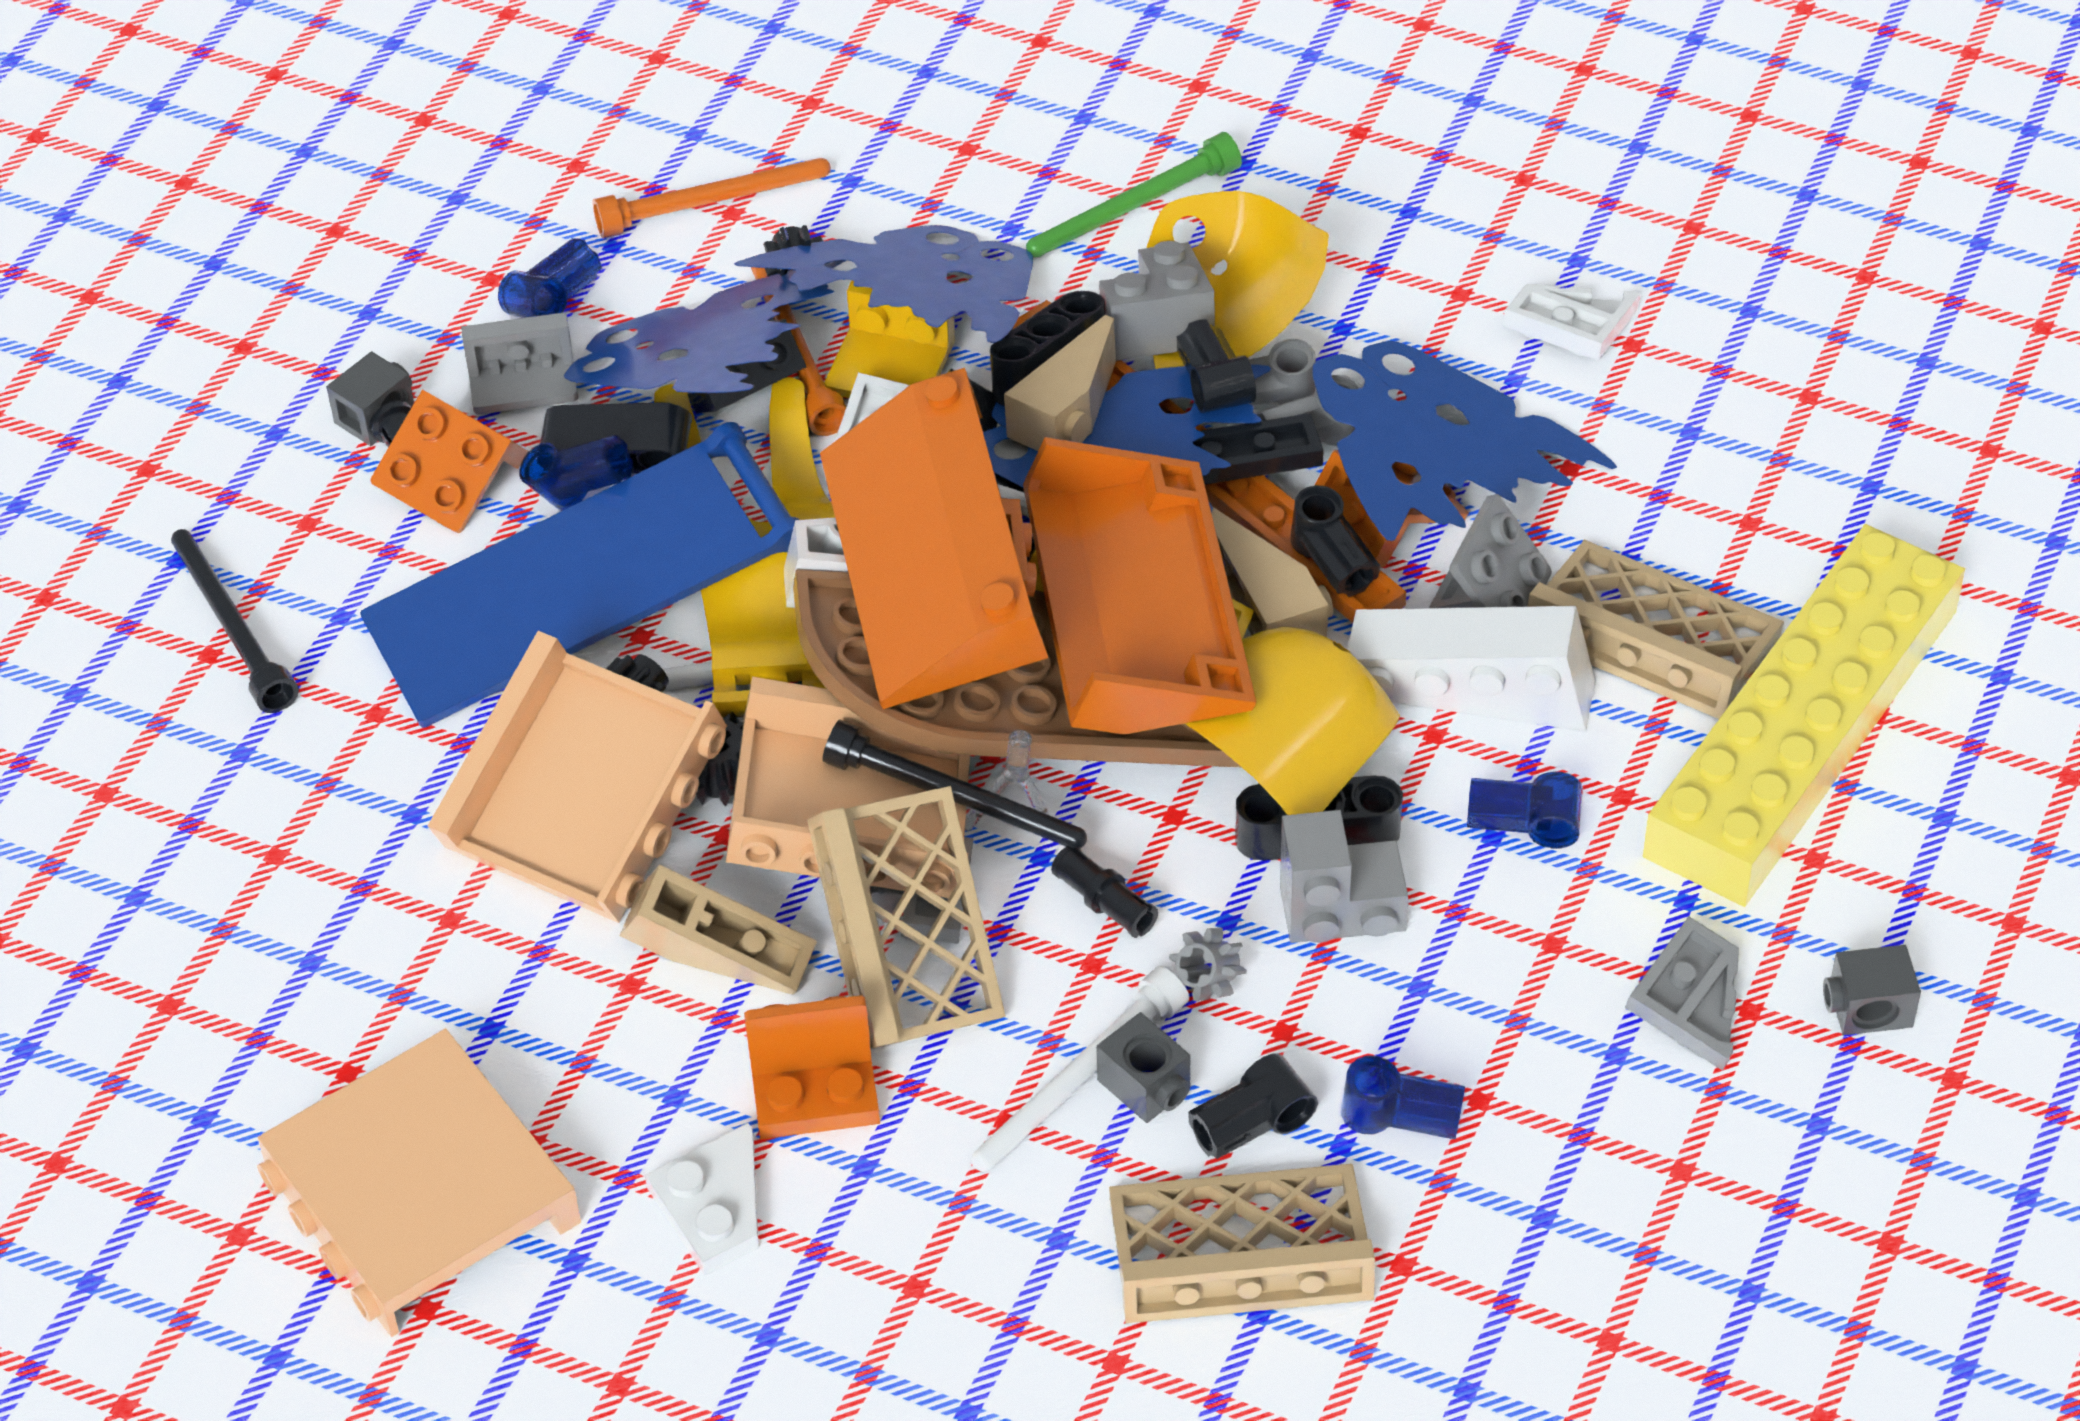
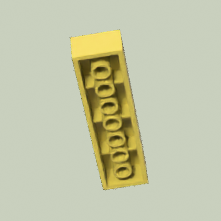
(1802, 715)

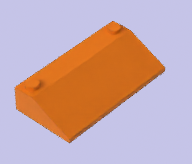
(929, 544)
(1134, 589)

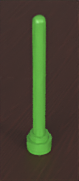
(1217, 156)

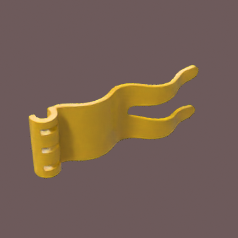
(747, 611)

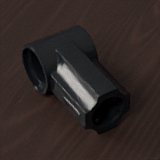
(1215, 372)
(1329, 539)
(1265, 1100)

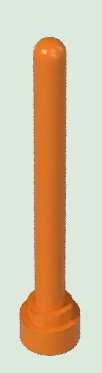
(616, 214)
(823, 405)

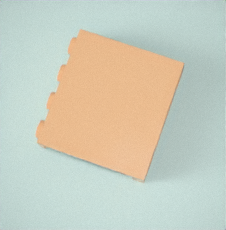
(577, 779)
(787, 783)
(413, 1176)

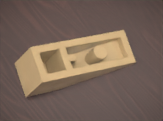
(1064, 391)
(1270, 581)
(715, 933)

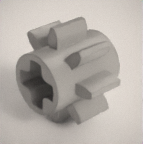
(1201, 977)

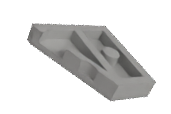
(1692, 992)

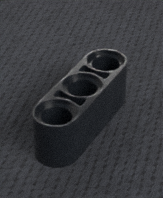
(1041, 338)
(649, 429)
(1367, 805)

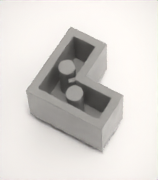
(1158, 300)
(1338, 887)

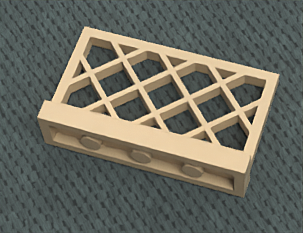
(1644, 649)
(857, 928)
(1245, 1276)

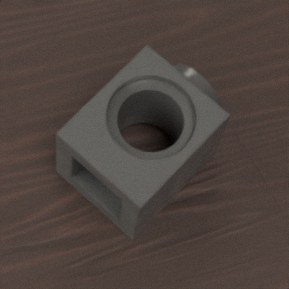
(364, 390)
(1872, 990)
(1142, 1047)

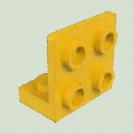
(888, 344)

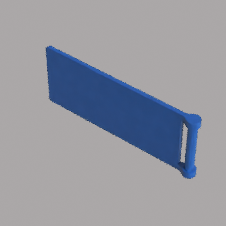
(576, 576)

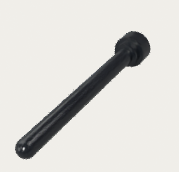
(269, 683)
(851, 748)

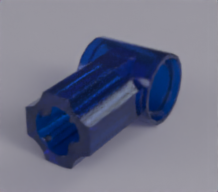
(550, 282)
(569, 474)
(1543, 809)
(1400, 1102)

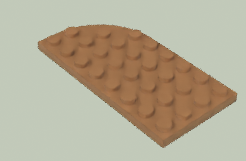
(980, 713)

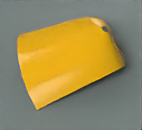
(1269, 258)
(1311, 721)

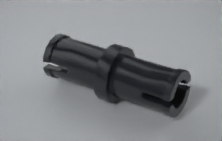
(1104, 891)

